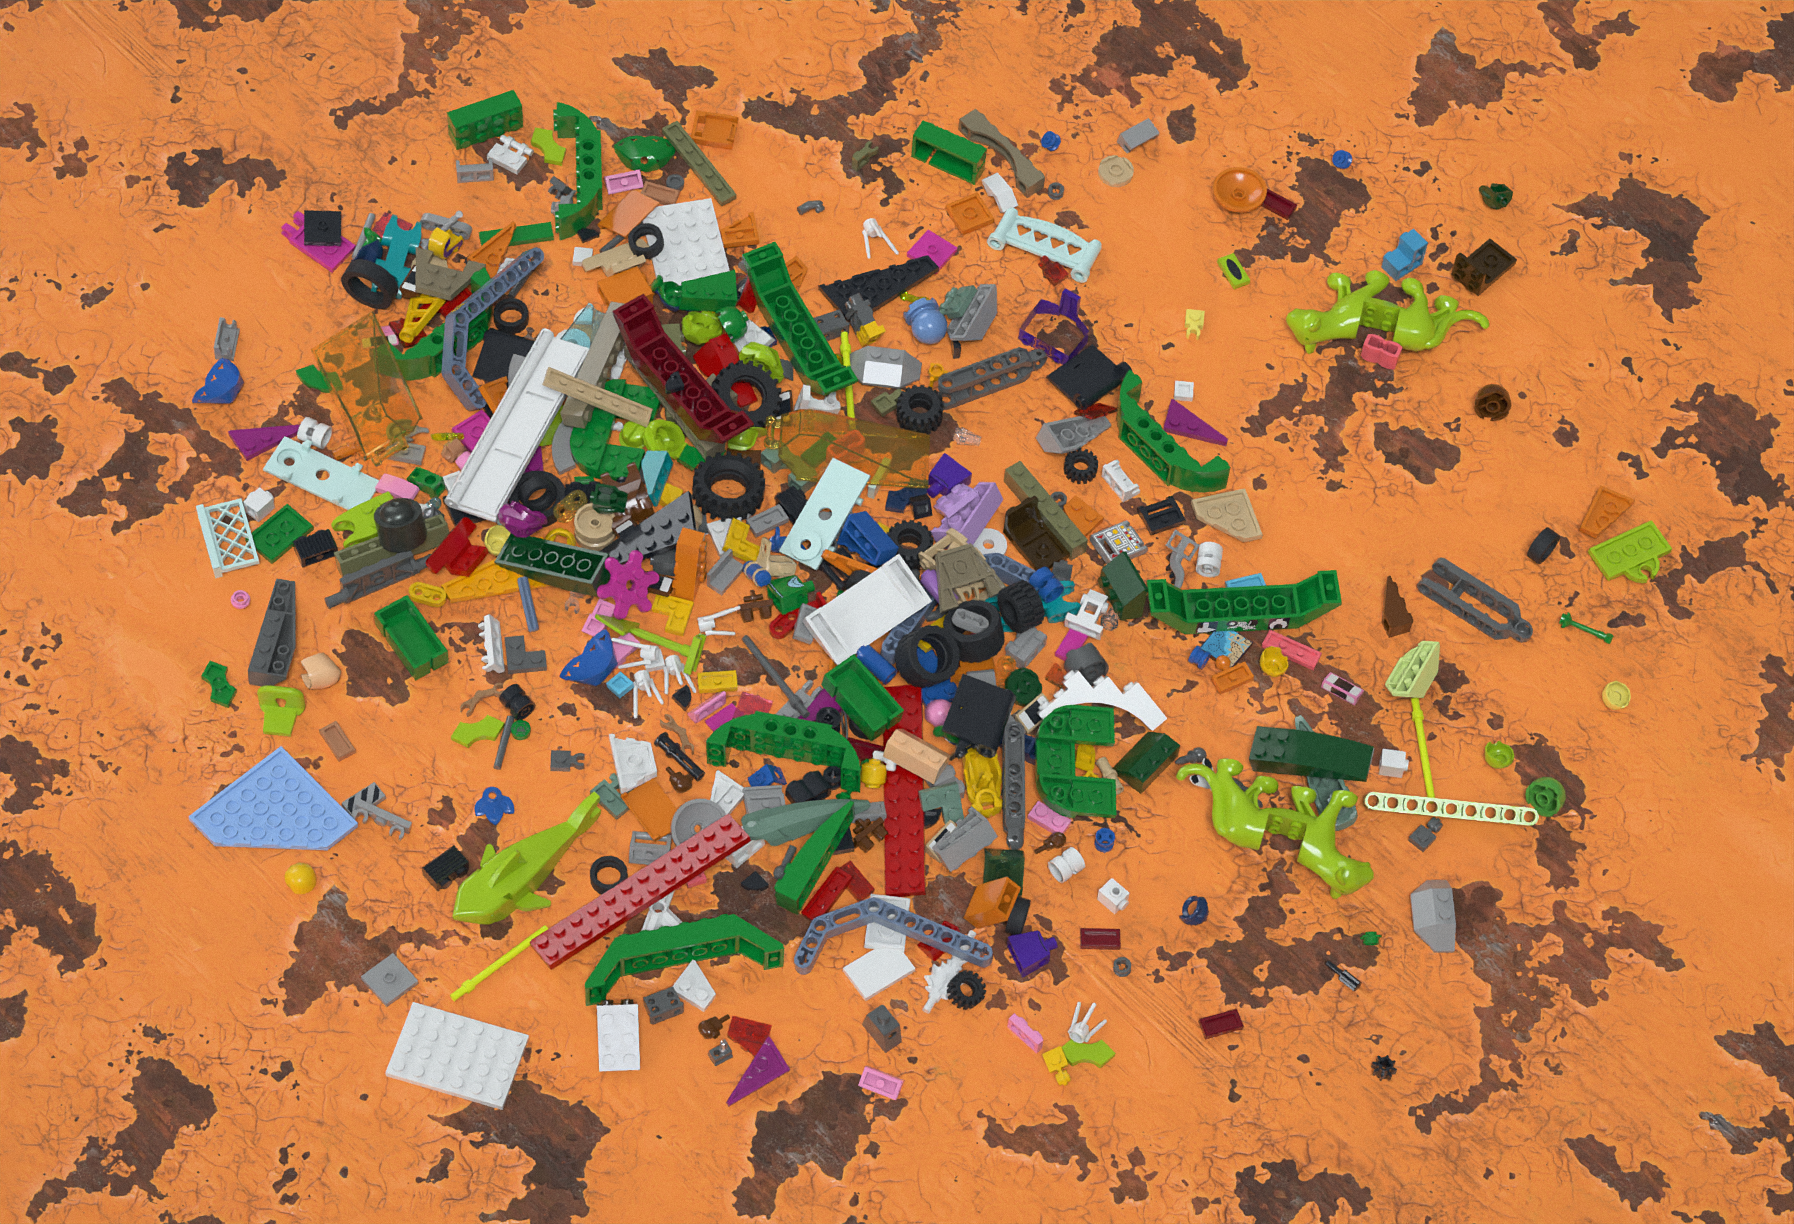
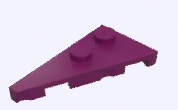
(1185, 423)
(259, 440)
(764, 1068)

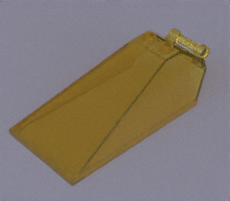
(368, 388)
(882, 451)

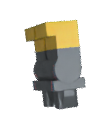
(862, 320)

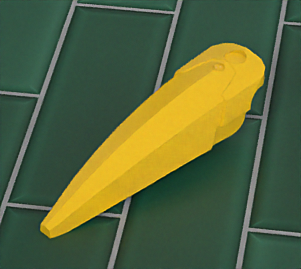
(981, 773)

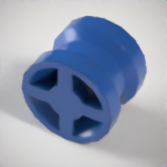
(1199, 657)
(1104, 834)

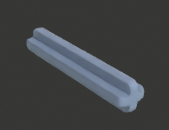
(528, 605)

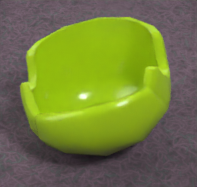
(1498, 755)

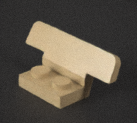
(615, 259)

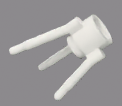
(872, 229)
(706, 623)
(648, 652)
(674, 667)
(643, 682)
(1079, 1031)

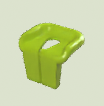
(279, 719)

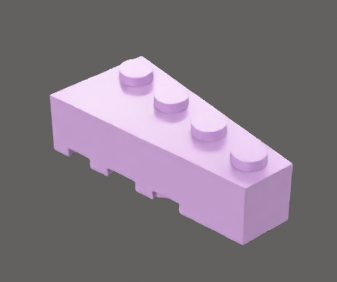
(973, 516)

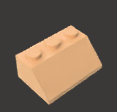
(916, 755)

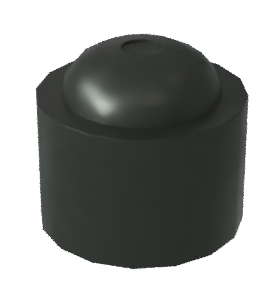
(400, 525)

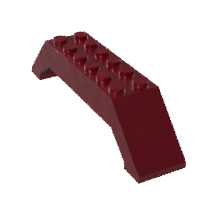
(659, 358)

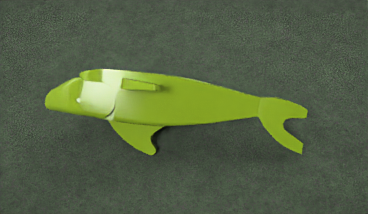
(519, 870)

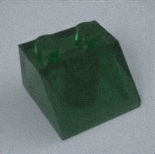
(1004, 863)

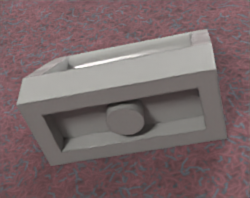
(647, 853)

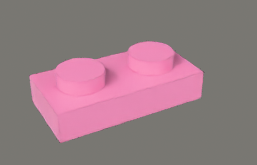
(1048, 819)
(1025, 1033)

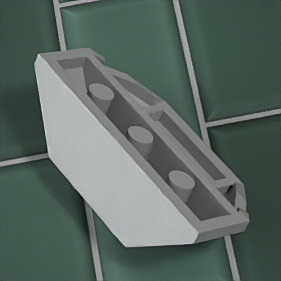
(977, 316)
(885, 367)
(1434, 915)

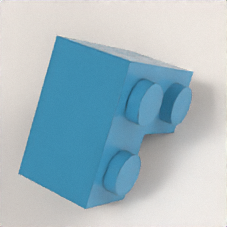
(1407, 256)

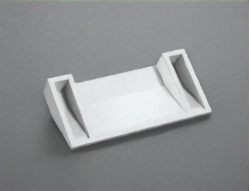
(867, 610)

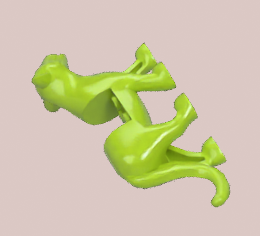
(1412, 327)
(1243, 823)

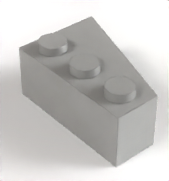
(965, 840)

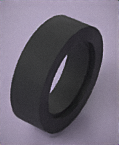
(375, 274)
(558, 485)

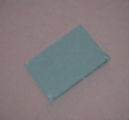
(584, 327)

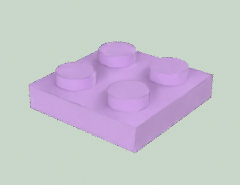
(955, 500)

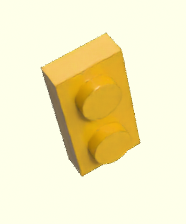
(717, 681)

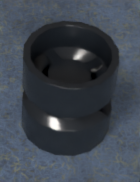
(517, 701)
(829, 716)

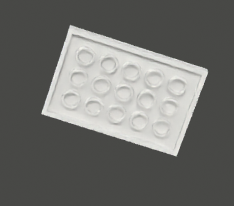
(690, 241)
(457, 1055)

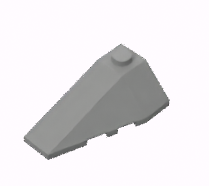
(1070, 433)

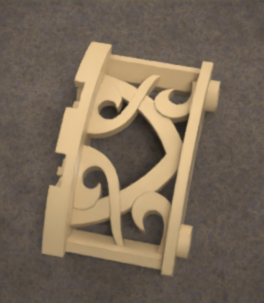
(954, 539)

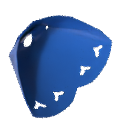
(224, 388)
(593, 664)

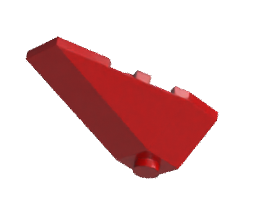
(717, 355)

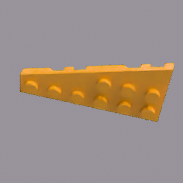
(485, 582)

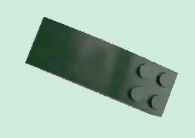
(555, 564)
(1309, 754)

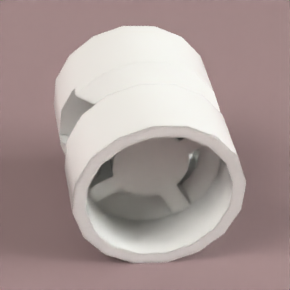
(317, 433)
(1209, 559)
(1065, 865)

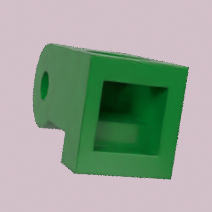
(427, 481)

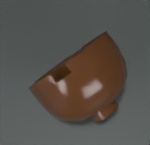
(1492, 402)

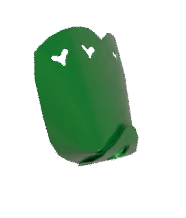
(644, 148)

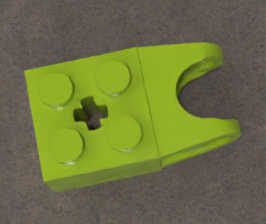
(360, 520)

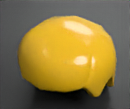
(1273, 662)
(300, 878)

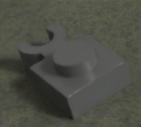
(563, 761)

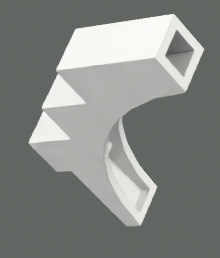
(1105, 691)

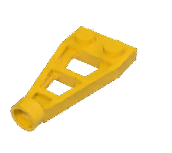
(411, 328)

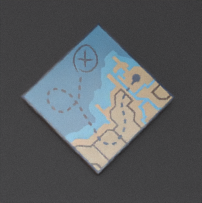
(1227, 643)

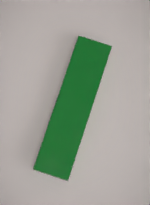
(523, 234)

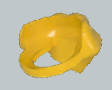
(560, 531)
(998, 803)

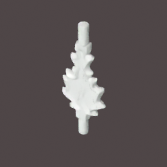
(941, 977)

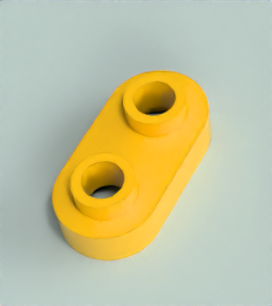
(428, 594)

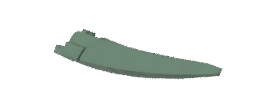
(1325, 787)
(794, 820)

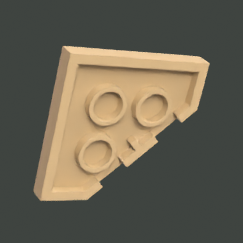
(1229, 513)

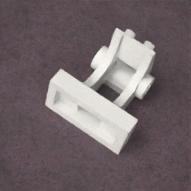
(806, 401)
(1086, 622)

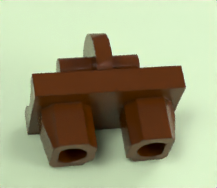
(763, 606)
(863, 838)

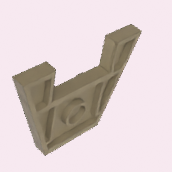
(439, 280)
(961, 568)

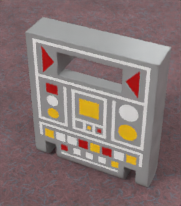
(1120, 539)

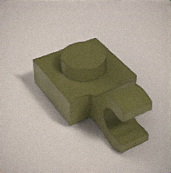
(861, 157)
(886, 403)

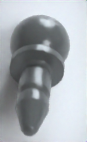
(1193, 756)

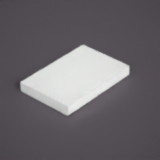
(883, 937)
(878, 971)

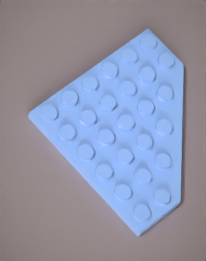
(274, 808)

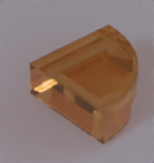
(1055, 676)

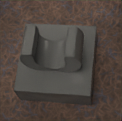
(560, 186)
(1062, 570)

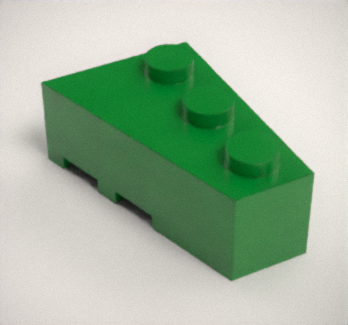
(708, 292)

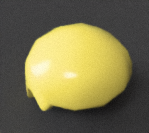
(496, 538)
(1616, 695)

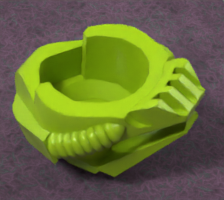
(701, 333)
(763, 355)
(664, 436)

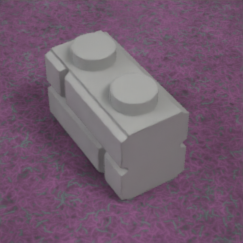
(1026, 646)

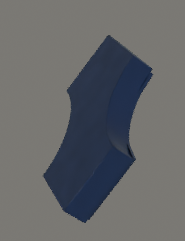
(899, 500)

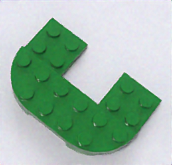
(591, 445)
(1055, 761)

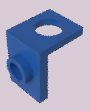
(766, 776)

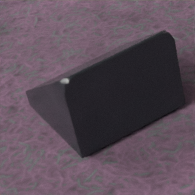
(920, 506)

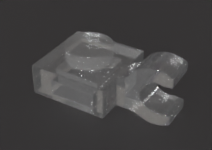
(574, 601)

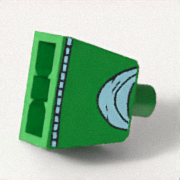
(789, 593)

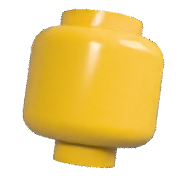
(873, 773)

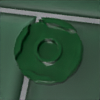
(1024, 685)

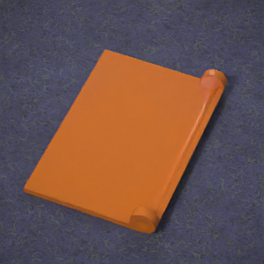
(628, 213)
(651, 808)

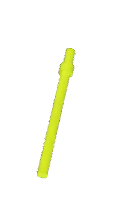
(845, 351)
(1418, 717)
(469, 985)

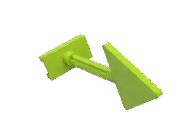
(692, 652)

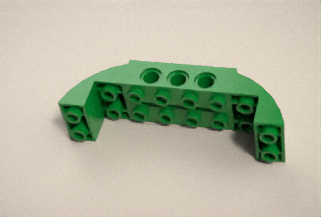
(574, 124)
(426, 356)
(1159, 449)
(786, 739)

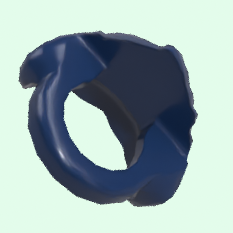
(1200, 913)

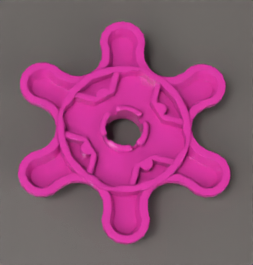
(617, 588)

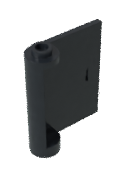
(497, 354)
(1088, 377)
(982, 716)

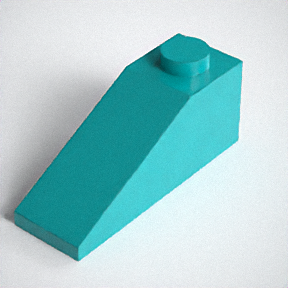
(656, 469)

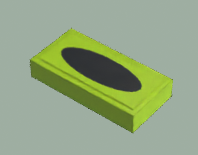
(1233, 271)

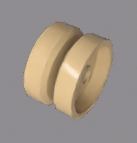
(593, 529)

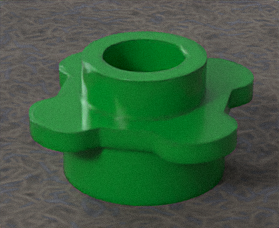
(1370, 938)

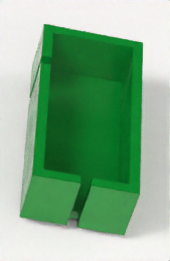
(485, 119)
(953, 154)
(411, 637)
(862, 697)

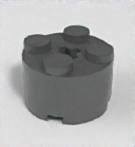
(1087, 662)

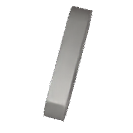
(432, 221)

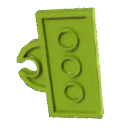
(1631, 553)

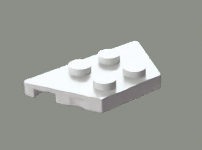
(632, 762)

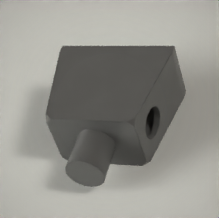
(880, 1025)

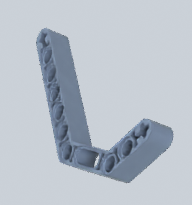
(460, 329)
(1005, 568)
(898, 925)

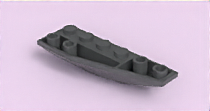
(276, 637)

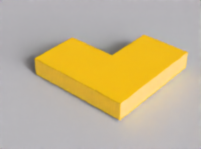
(736, 541)
(677, 610)

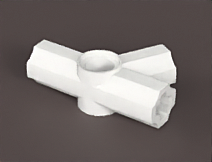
(665, 918)

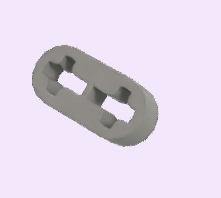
(969, 621)

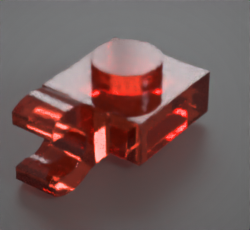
(1053, 272)

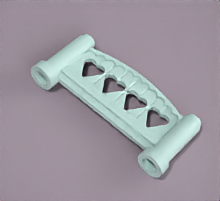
(1079, 262)

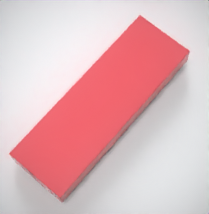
(1293, 650)

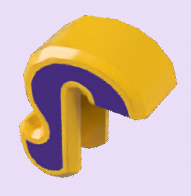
(444, 243)

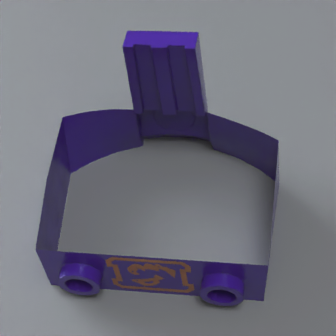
(1068, 307)

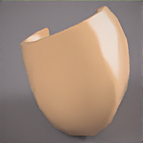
(320, 672)

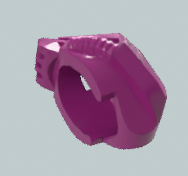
(520, 519)

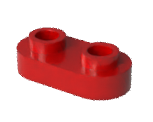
(784, 624)

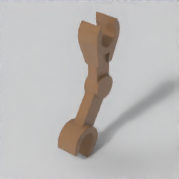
(480, 695)
(672, 726)

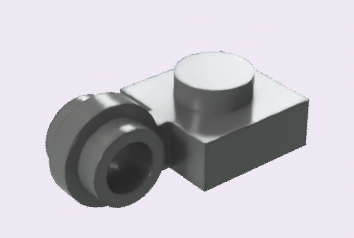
(1423, 837)

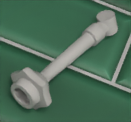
(452, 221)

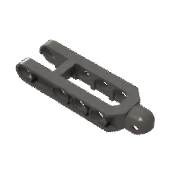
(966, 378)
(1464, 582)
(1013, 763)

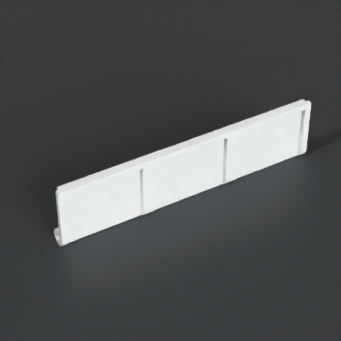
(515, 429)

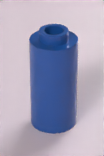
(876, 664)

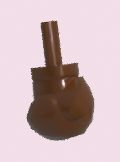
(680, 782)
(1055, 840)
(711, 1027)

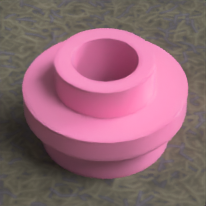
(240, 594)

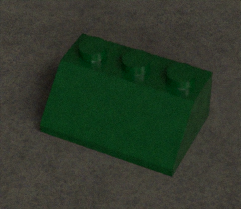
(1123, 587)
(1147, 760)

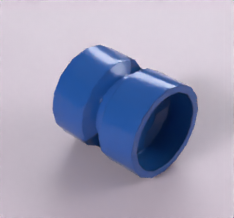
(1048, 586)

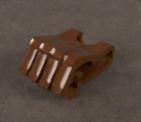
(638, 502)

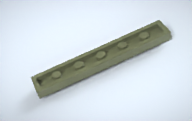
(699, 163)

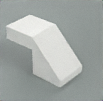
(1002, 192)

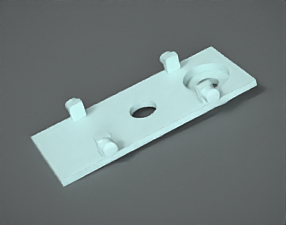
(345, 485)
(837, 491)

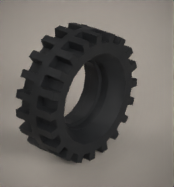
(756, 377)
(728, 468)

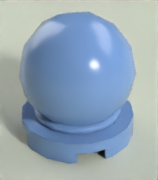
(926, 321)

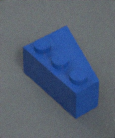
(867, 538)

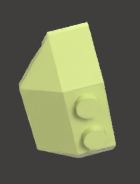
(1415, 671)

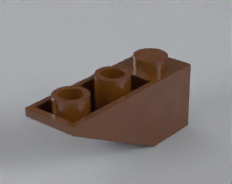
(1395, 615)

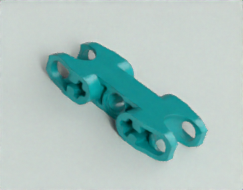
(399, 243)
(1055, 611)

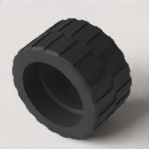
(980, 645)
(946, 650)

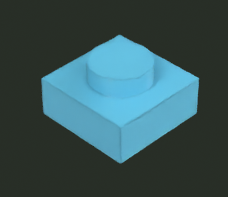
(620, 684)

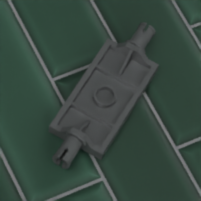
(376, 577)

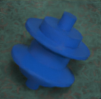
(1050, 141)
(1342, 159)

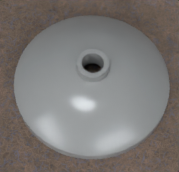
(693, 813)

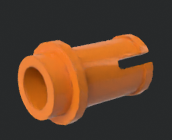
(344, 451)

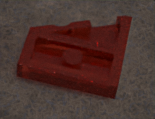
(748, 1034)

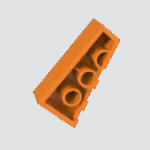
(689, 564)

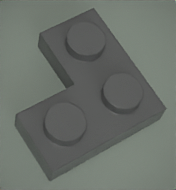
(521, 661)

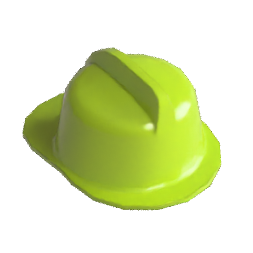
(631, 435)
(746, 439)

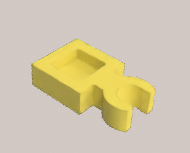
(1194, 322)

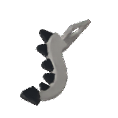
(1176, 557)

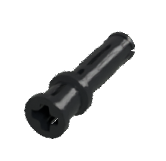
(673, 750)

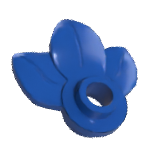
(493, 807)

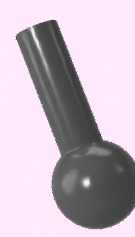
(779, 870)

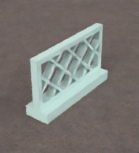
(211, 536)

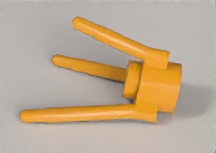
(935, 371)

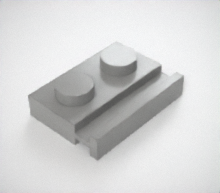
(763, 797)

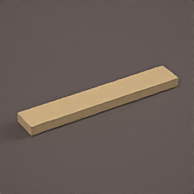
(597, 396)

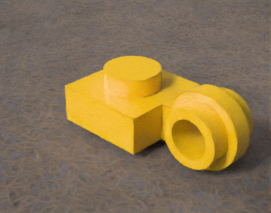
(1056, 1061)

